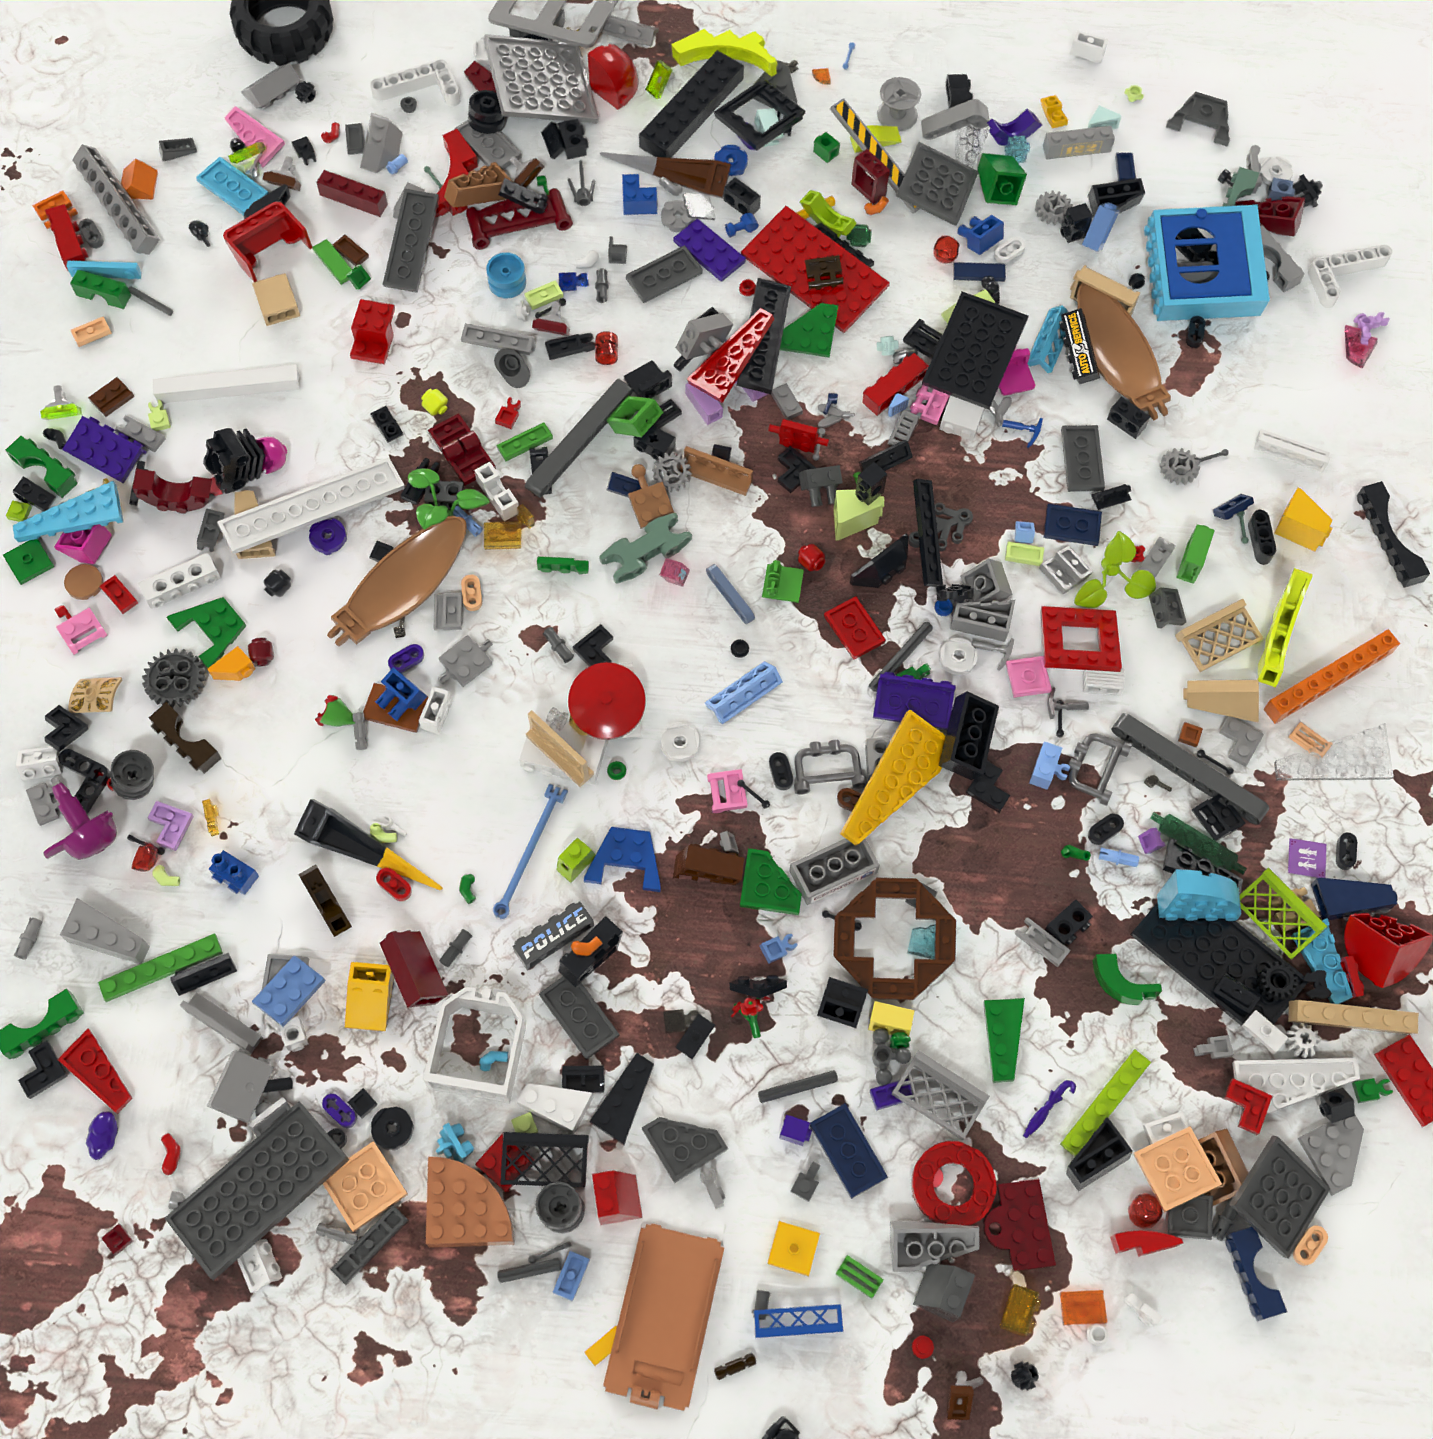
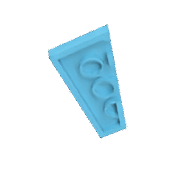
(1323, 956)

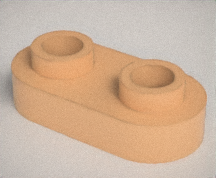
(471, 594)
(1310, 1246)

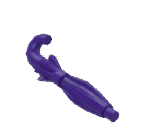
(1041, 1115)

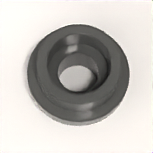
(408, 104)

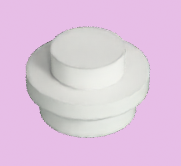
(1097, 1334)

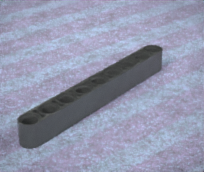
(577, 439)
(1190, 768)

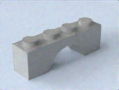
(1288, 272)

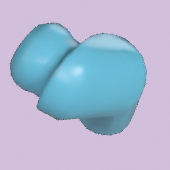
(492, 1056)

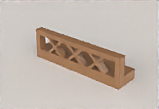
(717, 473)

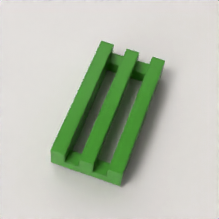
(844, 1267)

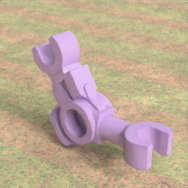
(1367, 323)

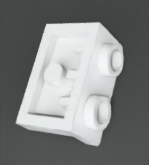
(38, 763)
(259, 1266)

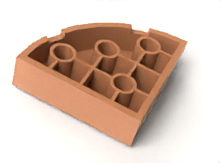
(464, 1208)

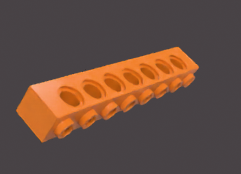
(1331, 676)

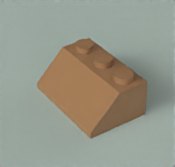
(1226, 1163)

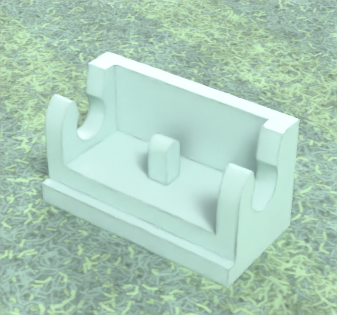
(763, 120)

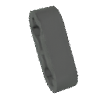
(93, 232)

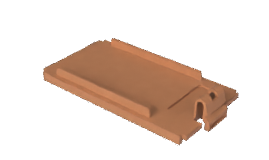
(664, 1317)

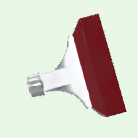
(552, 322)

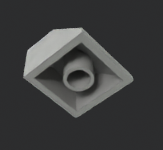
(988, 582)

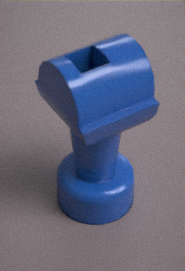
(746, 222)

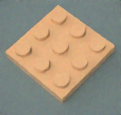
(1177, 1169)
(364, 1187)

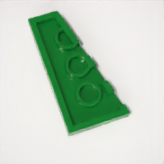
(1003, 1029)

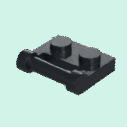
(921, 341)

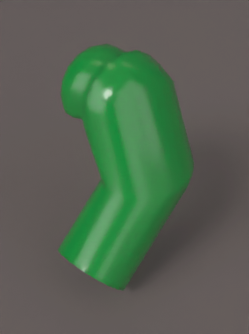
(1076, 853)

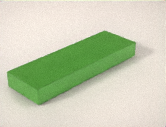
(332, 260)
(524, 441)

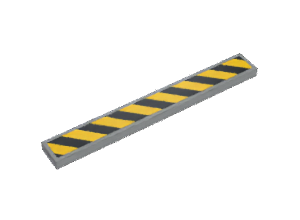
(867, 140)

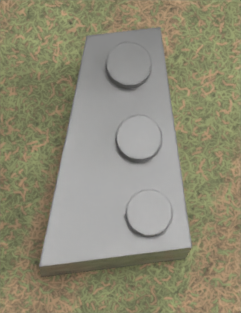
(984, 619)

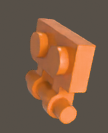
(52, 201)

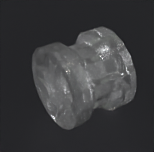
(557, 718)

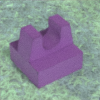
(1151, 840)

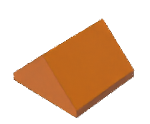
(139, 180)

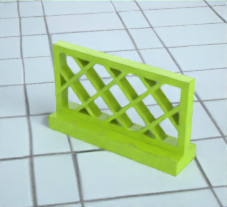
(1293, 901)

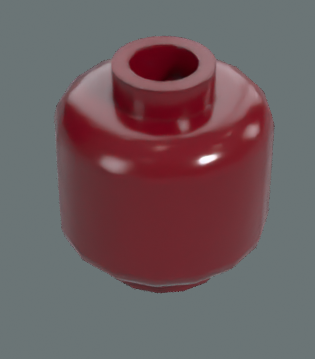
(260, 651)

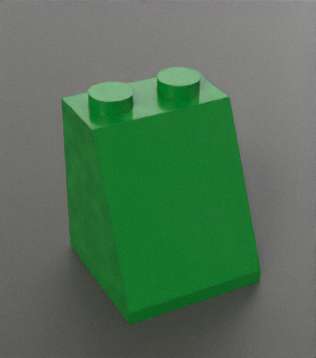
(1001, 178)

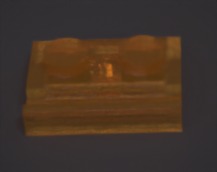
(1083, 1307)

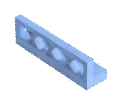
(744, 692)

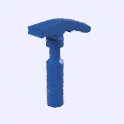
(1020, 426)

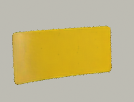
(602, 1347)

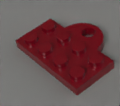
(1022, 1226)

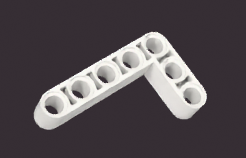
(415, 79)
(1325, 268)

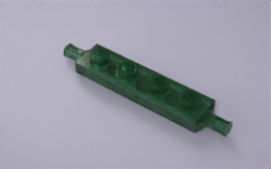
(1198, 842)

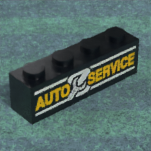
(1080, 346)

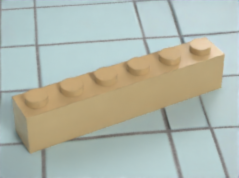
(1353, 1017)

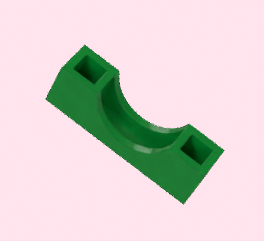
(26, 454)
(61, 1010)

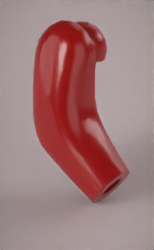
(173, 1153)

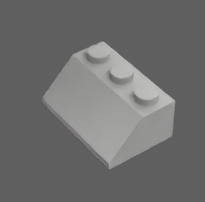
(272, 86)

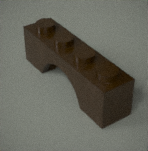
(200, 753)

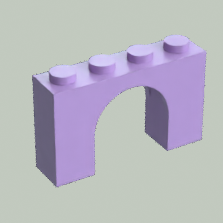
(709, 407)

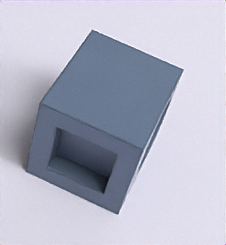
(1280, 188)

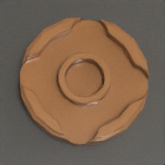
(83, 581)

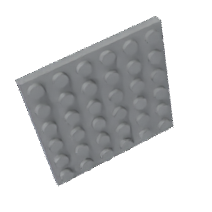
(540, 79)

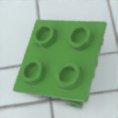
(782, 582)

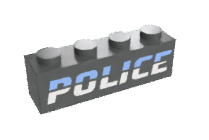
(553, 935)

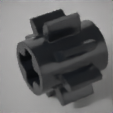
(305, 92)
(1024, 1375)

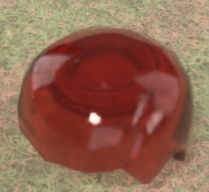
(946, 249)
(145, 858)
(1145, 1211)

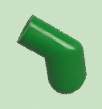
(464, 888)

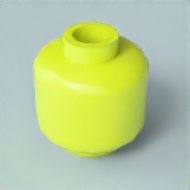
(434, 402)

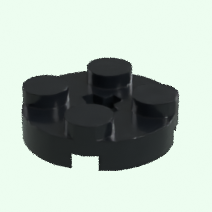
(957, 592)
(394, 1139)

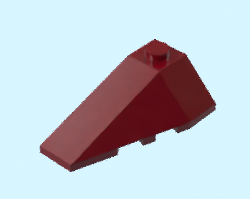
(1279, 216)

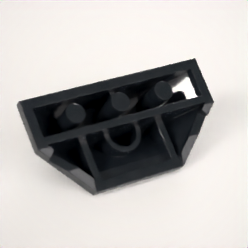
(883, 566)

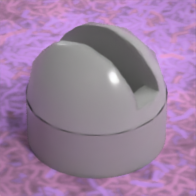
(175, 1199)

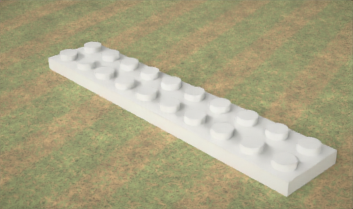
(310, 505)

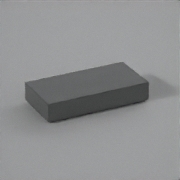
(354, 138)

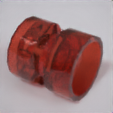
(606, 348)

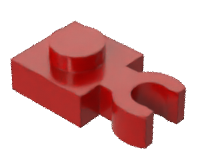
(508, 415)

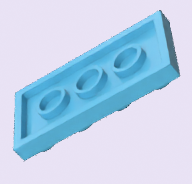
(231, 185)

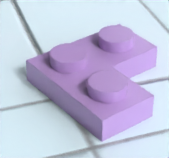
(174, 822)

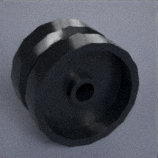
(485, 112)

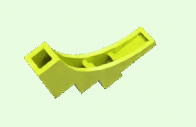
(703, 45)
(1284, 617)

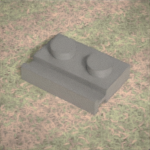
(448, 611)

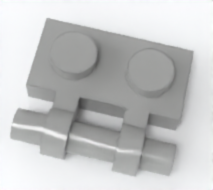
(42, 803)

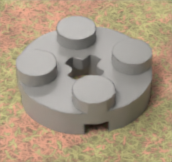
(670, 220)

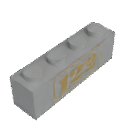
(1078, 142)

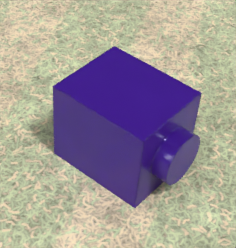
(795, 1130)

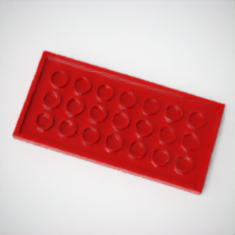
(781, 255)

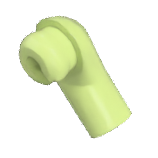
(379, 834)

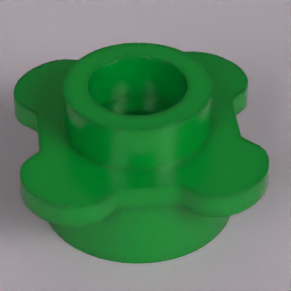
(899, 1040)

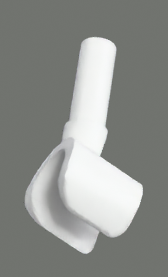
(390, 825)

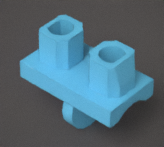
(450, 1144)

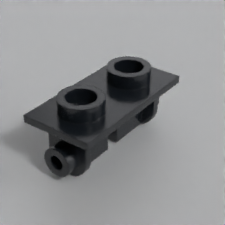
(1112, 496)

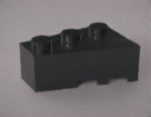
(1122, 194)
(578, 967)
(1099, 1156)

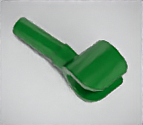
(541, 181)

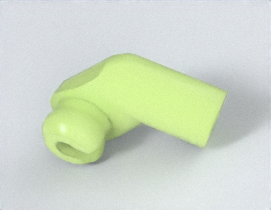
(162, 877)

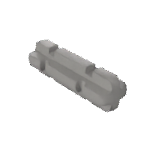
(359, 731)
(337, 1233)

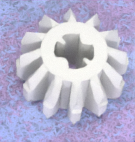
(1295, 1040)

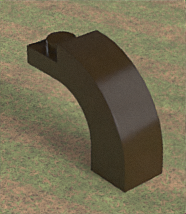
(325, 900)

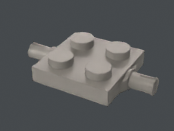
(465, 661)

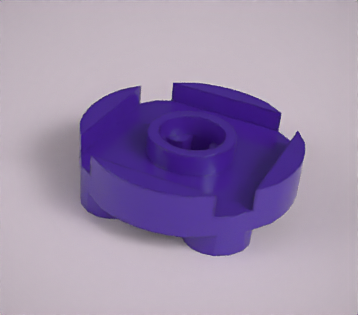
(329, 545)

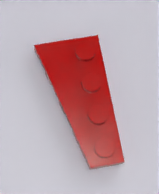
(93, 1068)

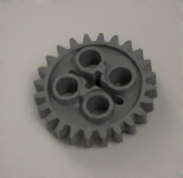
(174, 678)

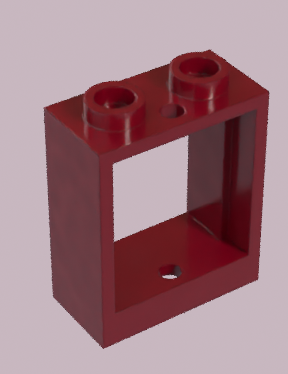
(870, 188)

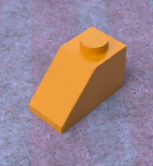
(232, 666)

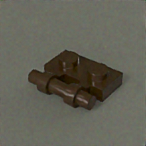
(824, 267)

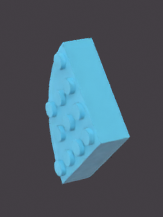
(1199, 896)

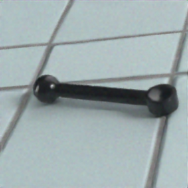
(562, 301)
(1060, 732)
(1201, 753)
(765, 804)
(161, 851)
(826, 914)

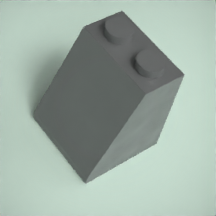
(944, 1290)

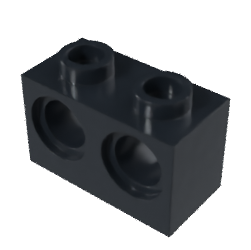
(573, 139)
(741, 197)
(1076, 223)
(1128, 417)
(1066, 921)

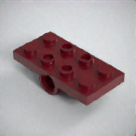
(460, 447)

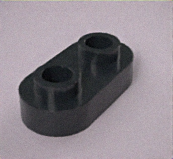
(781, 772)
(1105, 830)

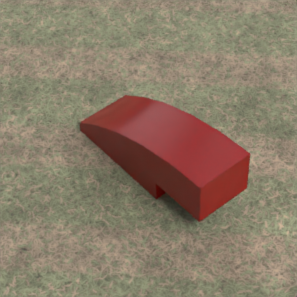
(1144, 1242)

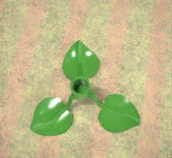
(430, 515)

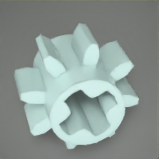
(887, 345)

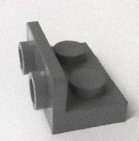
(1167, 607)

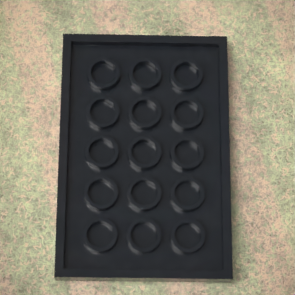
(975, 350)

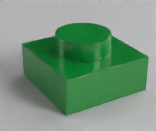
(358, 277)

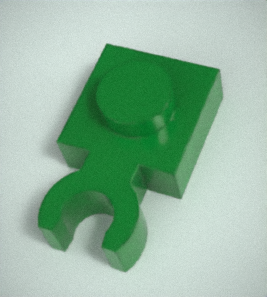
(1368, 1090)

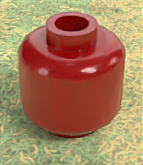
(811, 557)

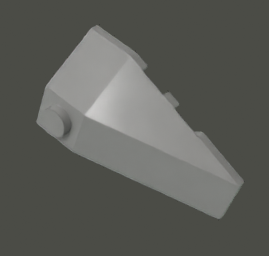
(925, 1243)

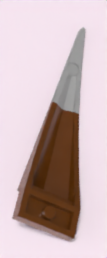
(695, 174)

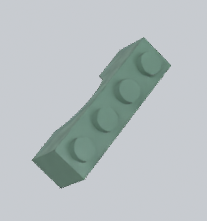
(1243, 185)

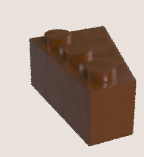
(709, 864)

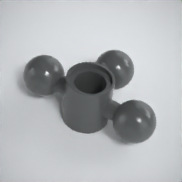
(901, 1055)

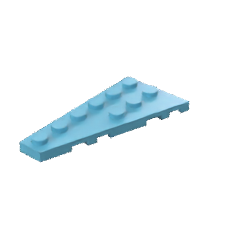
(74, 515)

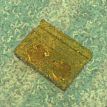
(502, 535)

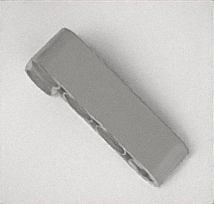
(954, 118)

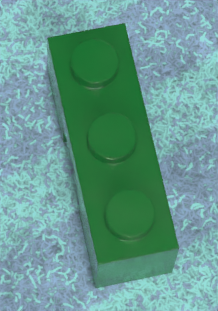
(89, 284)

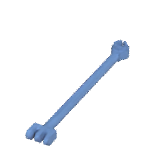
(553, 798)

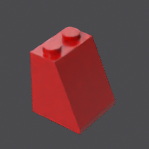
(616, 1197)

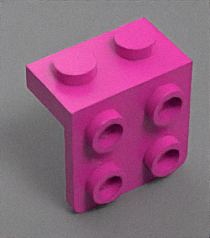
(1017, 375)

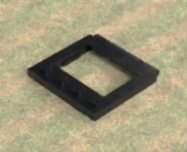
(775, 98)

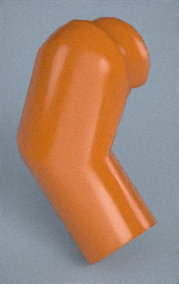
(878, 208)
(586, 949)

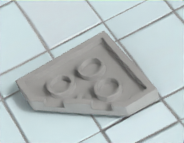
(1334, 1151)

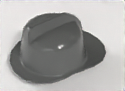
(512, 367)

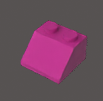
(84, 544)

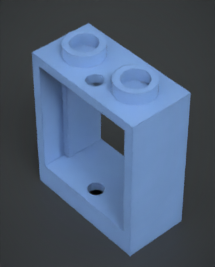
(1101, 226)

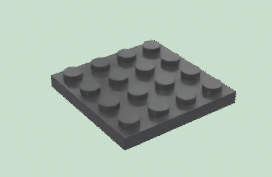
(937, 184)
(1280, 1196)

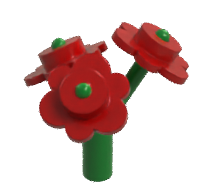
(750, 1007)

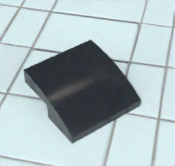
(1218, 818)

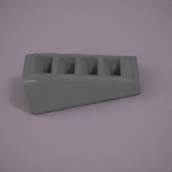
(170, 148)

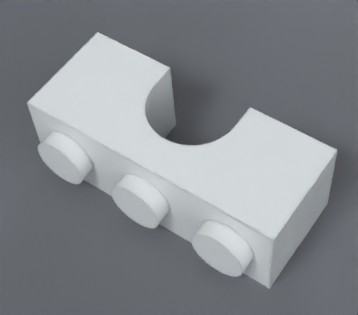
(501, 499)

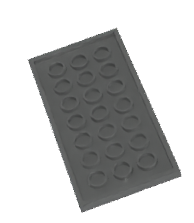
(256, 1190)

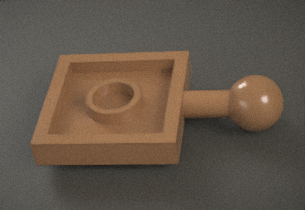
(649, 501)

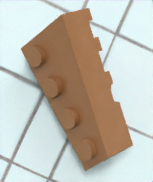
(476, 187)

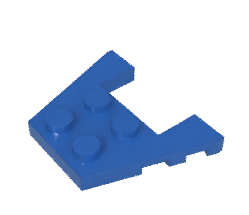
(629, 850)

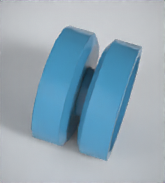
(506, 275)

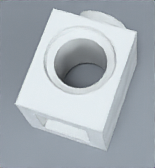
(294, 1025)

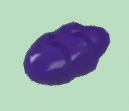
(101, 1135)

